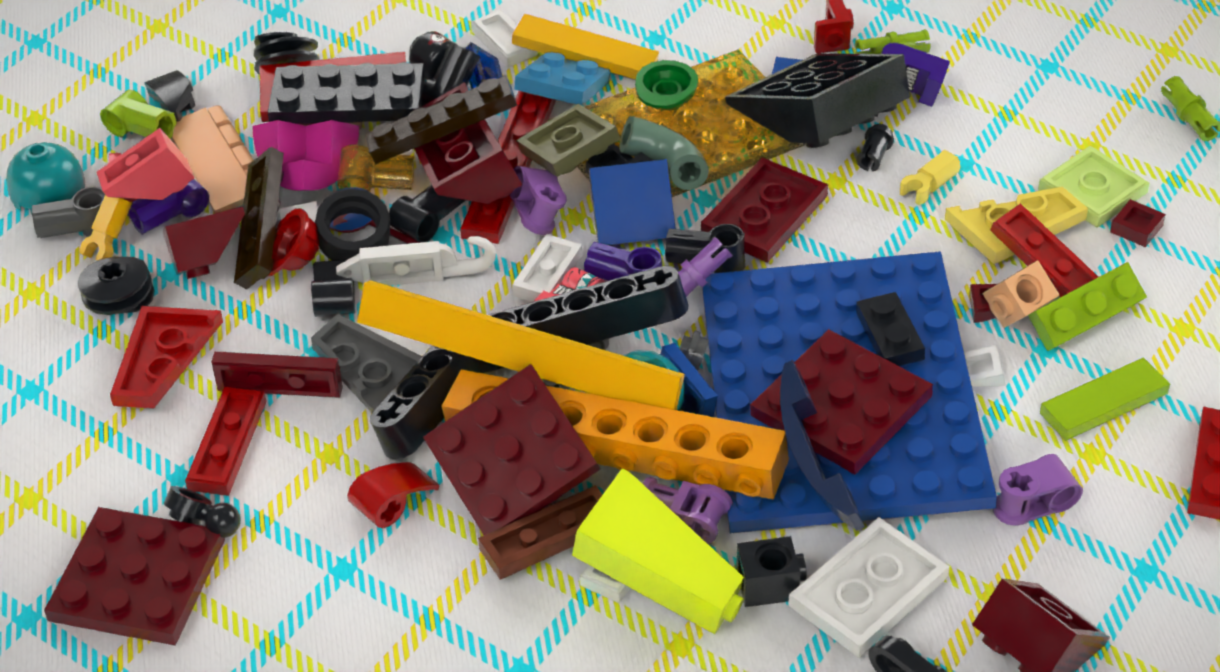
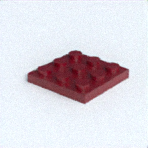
(856, 398)
(511, 452)
(135, 576)

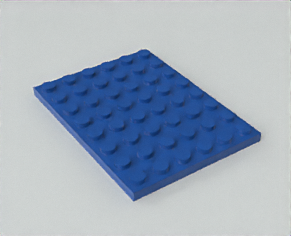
(778, 313)

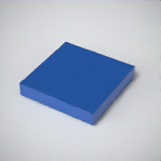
(632, 202)

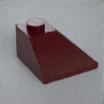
(201, 241)

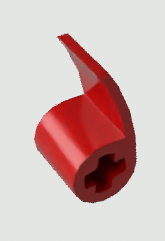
(384, 491)

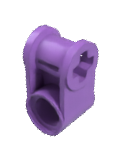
(538, 199)
(1036, 490)

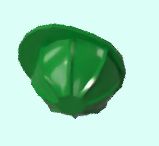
(666, 84)

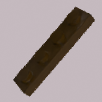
(440, 119)
(259, 222)

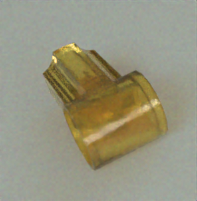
(360, 171)

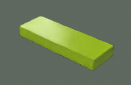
(1104, 398)

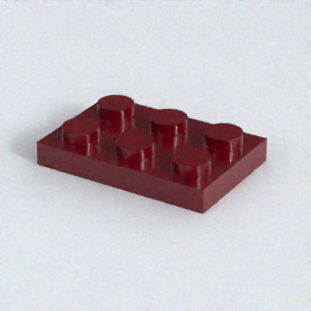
(768, 207)

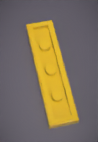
(579, 45)

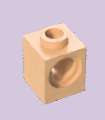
(1020, 294)

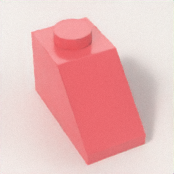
(147, 170)

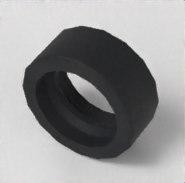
(347, 202)

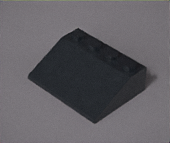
(824, 95)

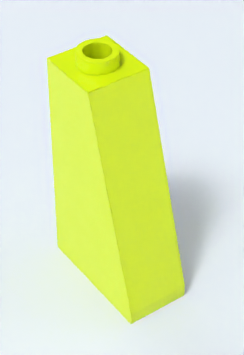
(658, 555)

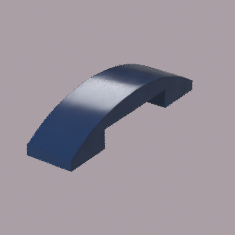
(795, 406)

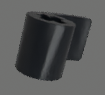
(331, 292)

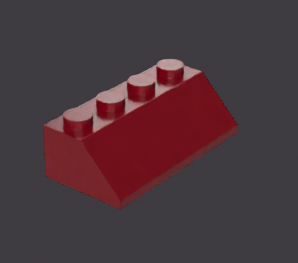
(468, 162)

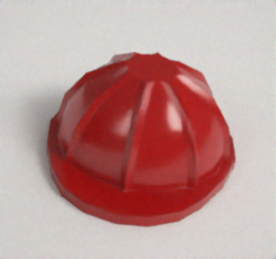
(295, 242)

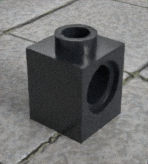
(769, 570)

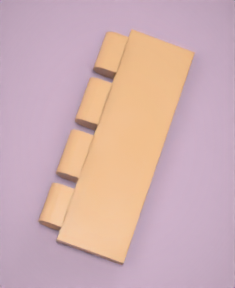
(214, 155)

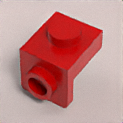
(835, 30)

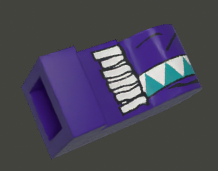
(923, 71)

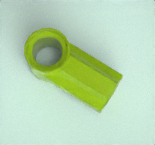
(134, 114)

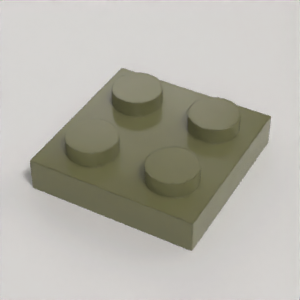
(568, 140)

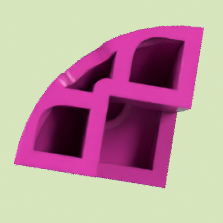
(309, 151)

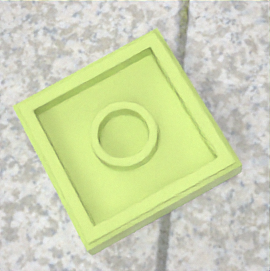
(1097, 183)

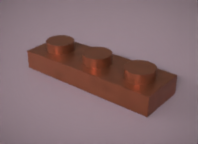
(537, 534)

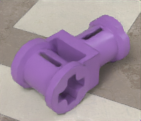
(693, 506)

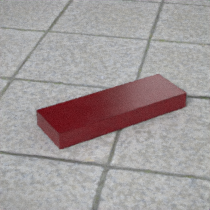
(278, 374)

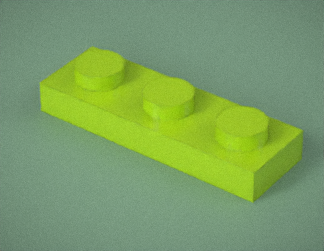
(1087, 306)

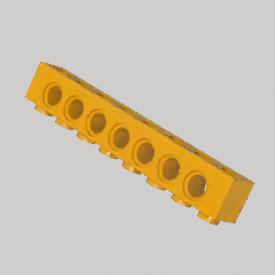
(657, 438)

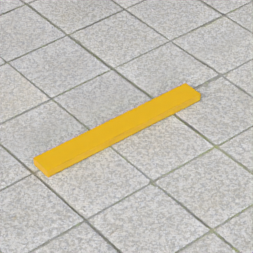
(517, 347)

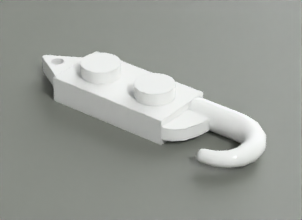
(414, 263)

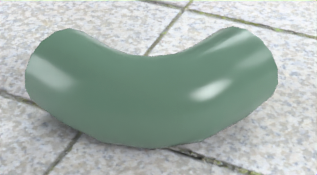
(685, 162)

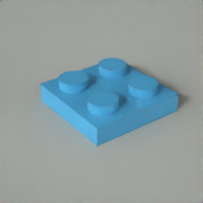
(562, 78)

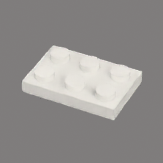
(868, 586)

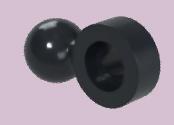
(190, 505)

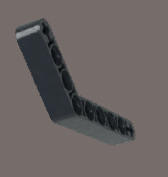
(578, 315)

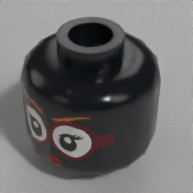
(430, 51)

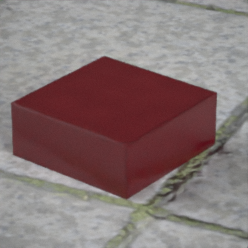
(1137, 223)

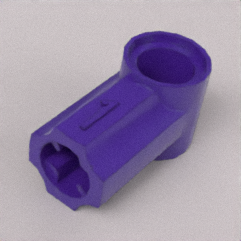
(151, 213)
(613, 263)

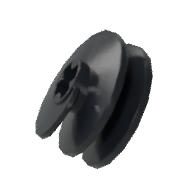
(283, 48)
(116, 285)

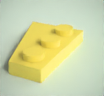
(1052, 207)

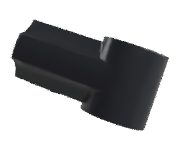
(454, 70)
(421, 215)
(688, 243)

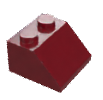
(1037, 628)

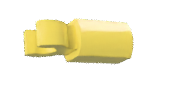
(931, 176)

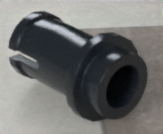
(877, 141)

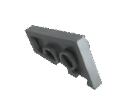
(367, 360)

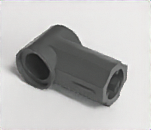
(68, 215)

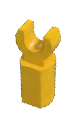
(106, 227)

